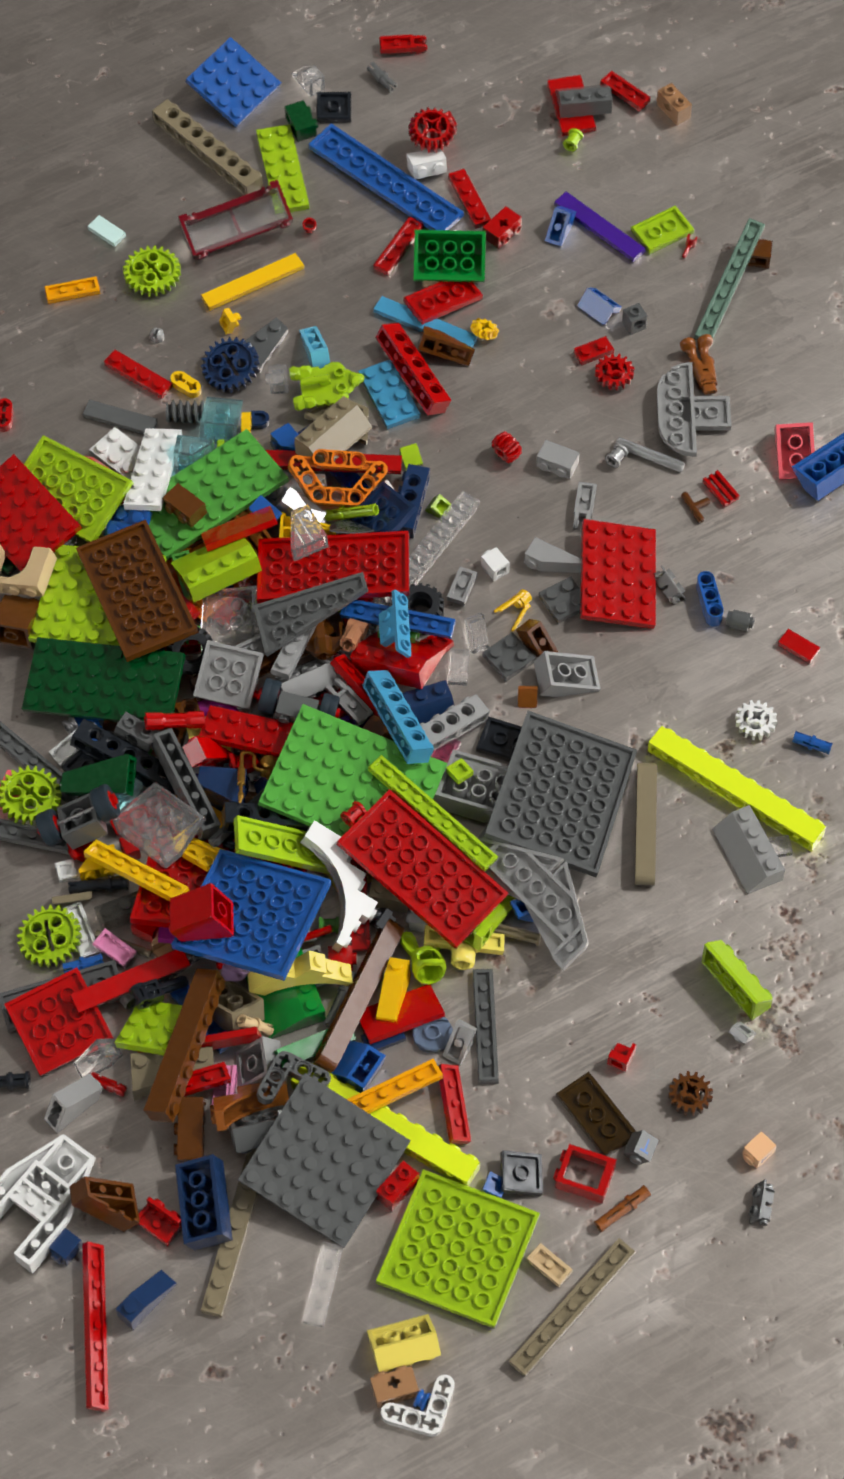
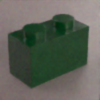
(301, 120)

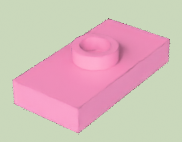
(114, 948)

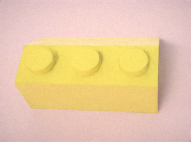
(404, 1343)

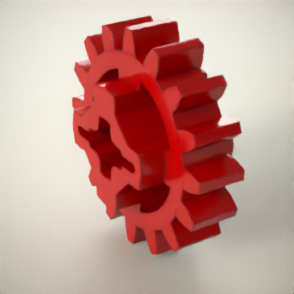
(614, 371)

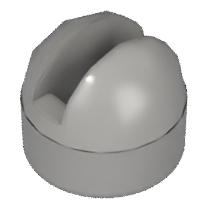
(160, 335)

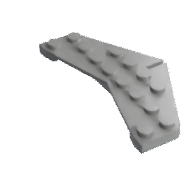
(546, 896)

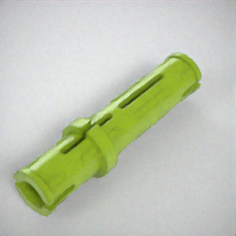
(351, 512)

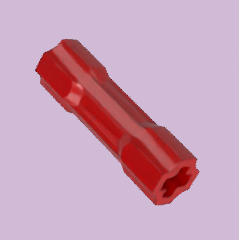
(161, 720)

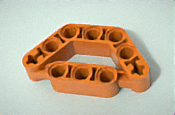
(347, 465)

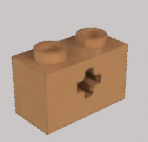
(674, 104)
(384, 1391)

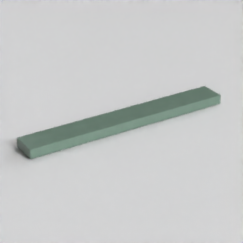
(730, 279)

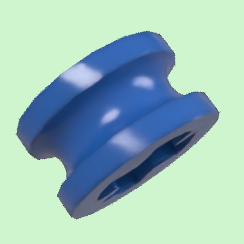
(421, 1400)

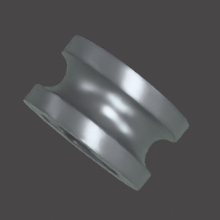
(70, 725)

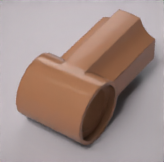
(354, 632)

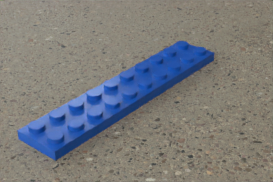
(385, 179)

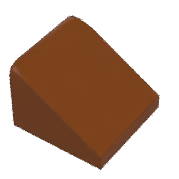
(527, 696)

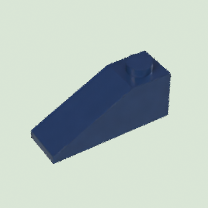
(144, 1299)

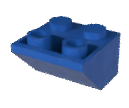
(359, 1065)

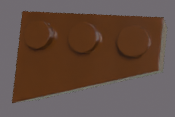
(190, 1129)
(107, 1201)

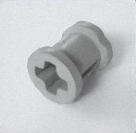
(614, 458)

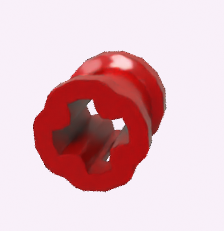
(353, 813)

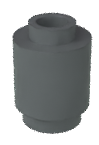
(740, 620)

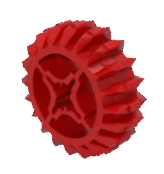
(432, 136)

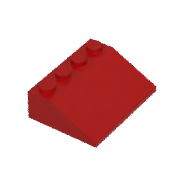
(410, 671)

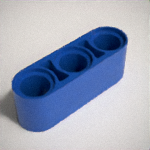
(709, 591)

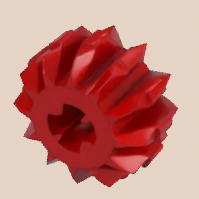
(506, 447)

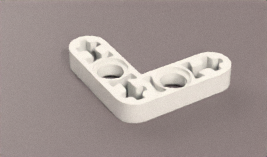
(430, 1414)

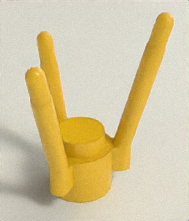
(519, 600)

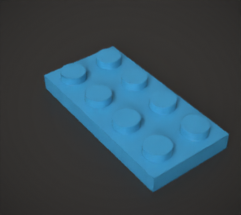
(389, 394)

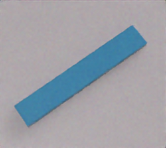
(403, 315)

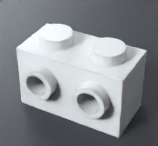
(426, 164)

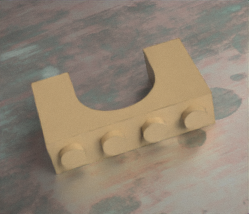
(34, 577)

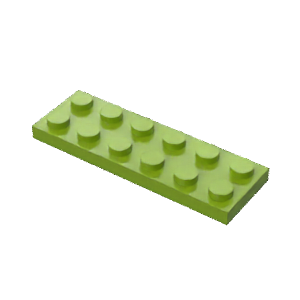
(282, 163)
(274, 844)

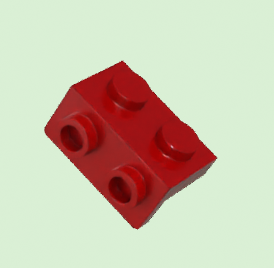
(160, 1221)

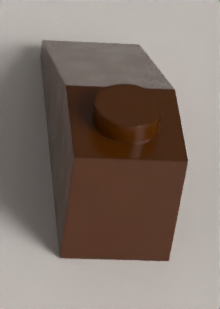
(444, 346)

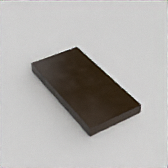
(596, 1114)

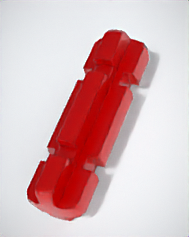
(110, 1085)

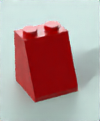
(201, 914)

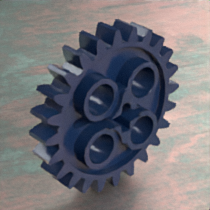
(244, 355)

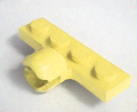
(464, 956)

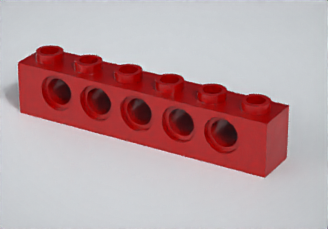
(413, 369)

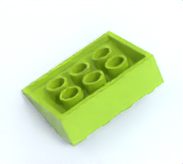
(211, 571)

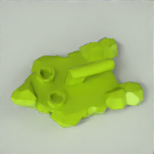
(323, 385)

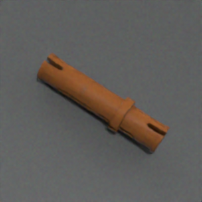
(604, 1221)

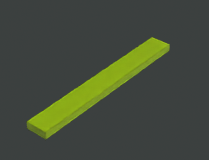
(432, 813)

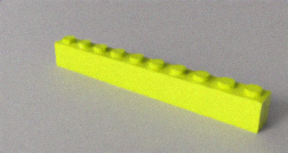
(736, 788)
(423, 1147)

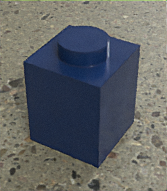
(65, 1247)

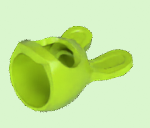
(426, 961)

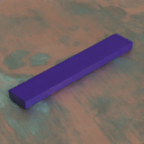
(601, 227)

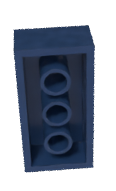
(203, 1202)

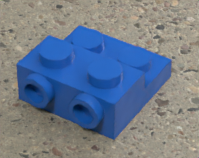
(125, 518)

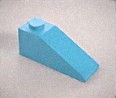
(315, 347)

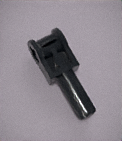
(153, 992)

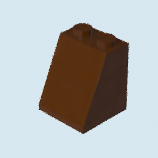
(17, 619)

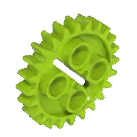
(152, 271)
(29, 794)
(67, 930)

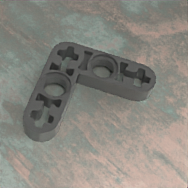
(289, 1069)

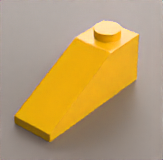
(393, 989)

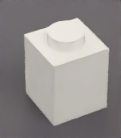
(494, 564)

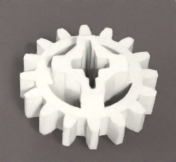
(756, 720)

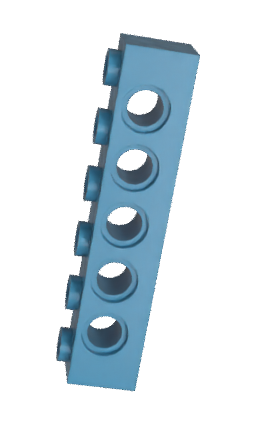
(398, 717)

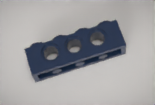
(420, 477)

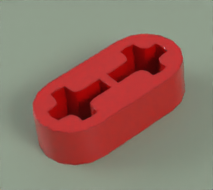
(8, 414)

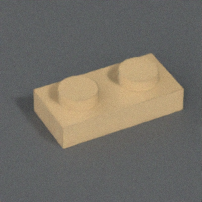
(549, 1265)

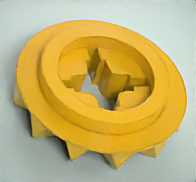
(489, 332)

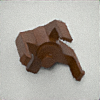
(323, 645)

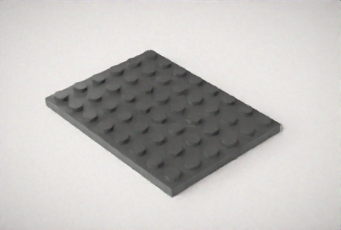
(561, 792)

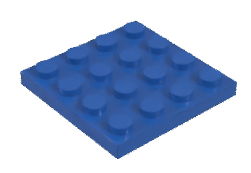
(233, 82)

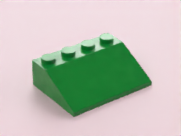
(449, 255)
(292, 1008)

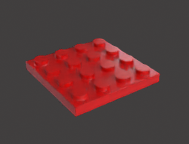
(52, 1025)

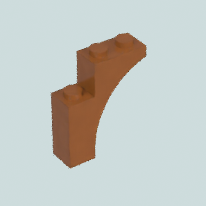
(235, 1106)

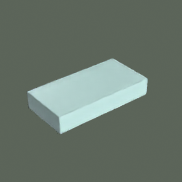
(106, 231)

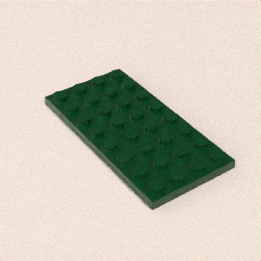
(99, 682)

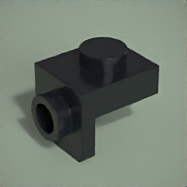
(381, 918)

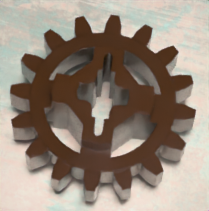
(694, 1085)

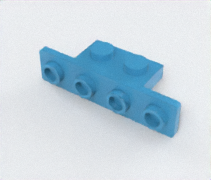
(395, 624)

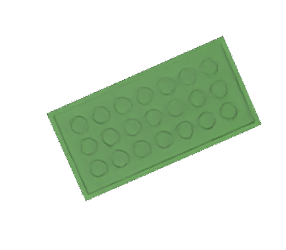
(227, 484)

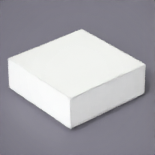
(66, 870)

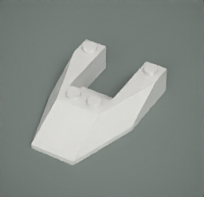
(42, 1190)

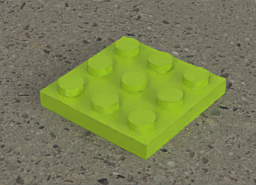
(149, 1028)

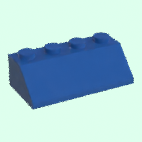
(822, 469)

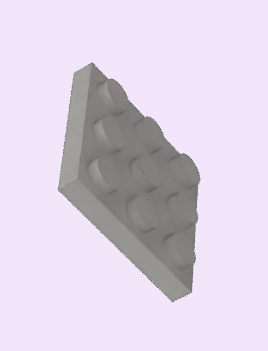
(228, 675)

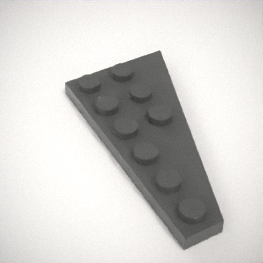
(296, 613)

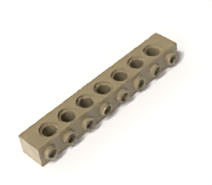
(207, 148)

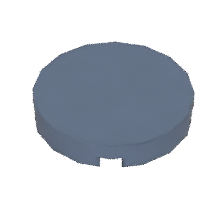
(433, 1035)

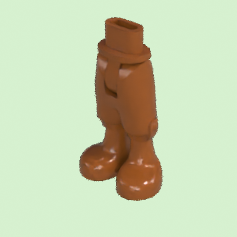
(703, 369)

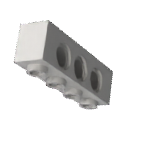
(446, 732)

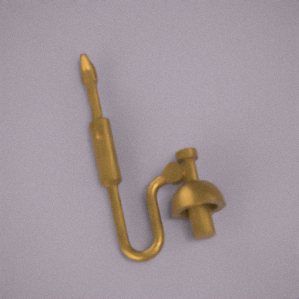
(267, 765)

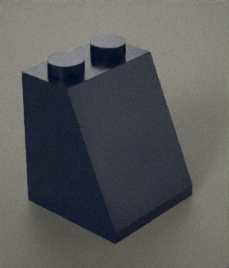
(221, 785)

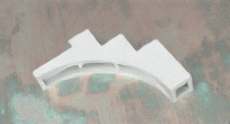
(349, 881)

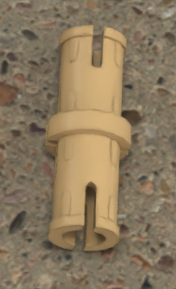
(247, 1022)

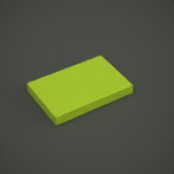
(662, 229)

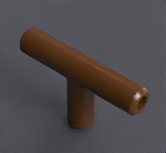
(694, 507)

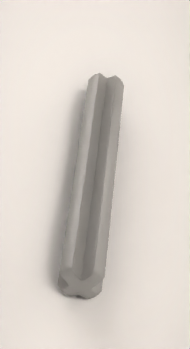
(652, 455)

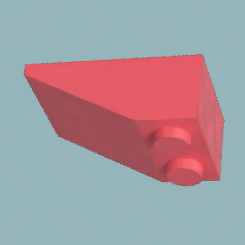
(792, 445)

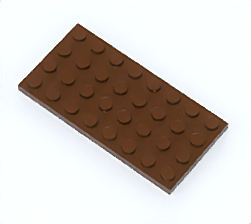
(137, 590)

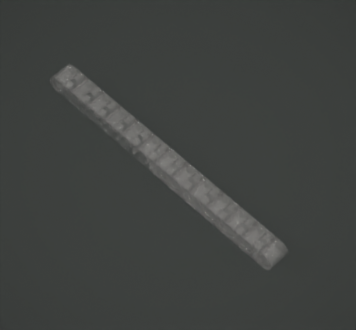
(430, 548)

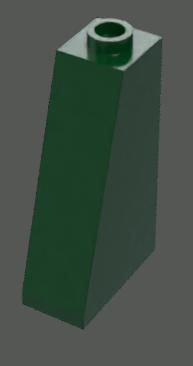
(115, 772)

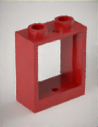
(597, 1195)

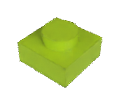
(459, 771)

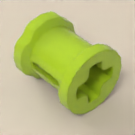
(573, 139)

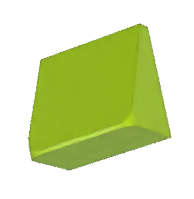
(410, 455)
(438, 506)

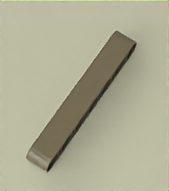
(645, 824)

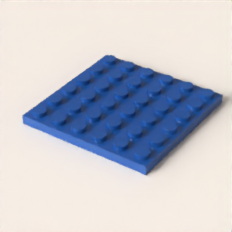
(269, 914)

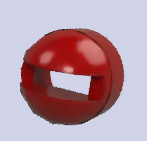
(309, 222)

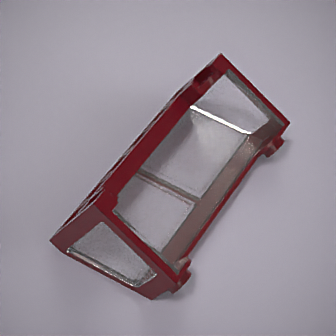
(235, 220)

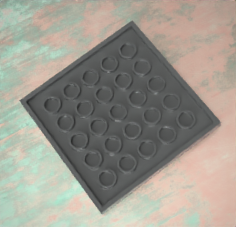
(324, 1160)

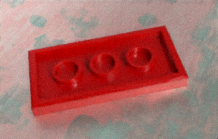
(582, 123)
(441, 299)
(239, 528)
(417, 1009)

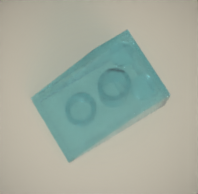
(221, 419)

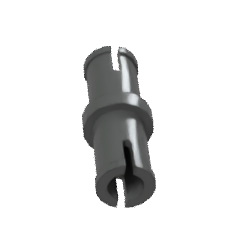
(382, 77)

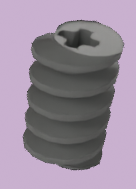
(184, 411)

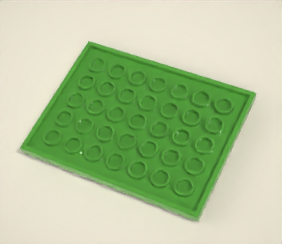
(327, 770)

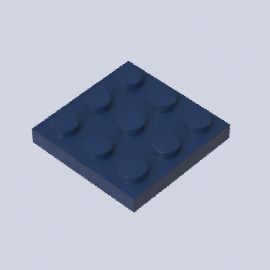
(393, 510)

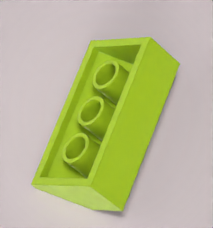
(736, 979)

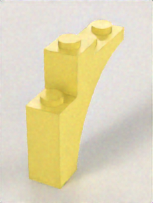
(306, 969)

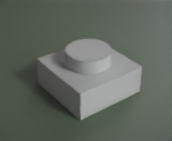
(742, 1032)

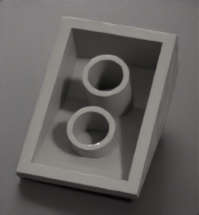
(566, 674)

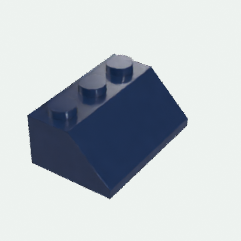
(429, 701)

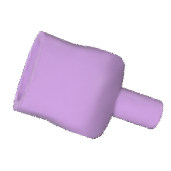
(233, 973)

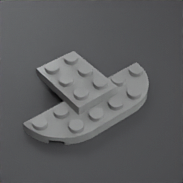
(683, 413)

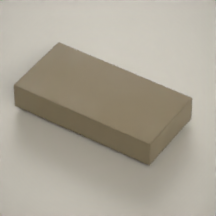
(72, 897)

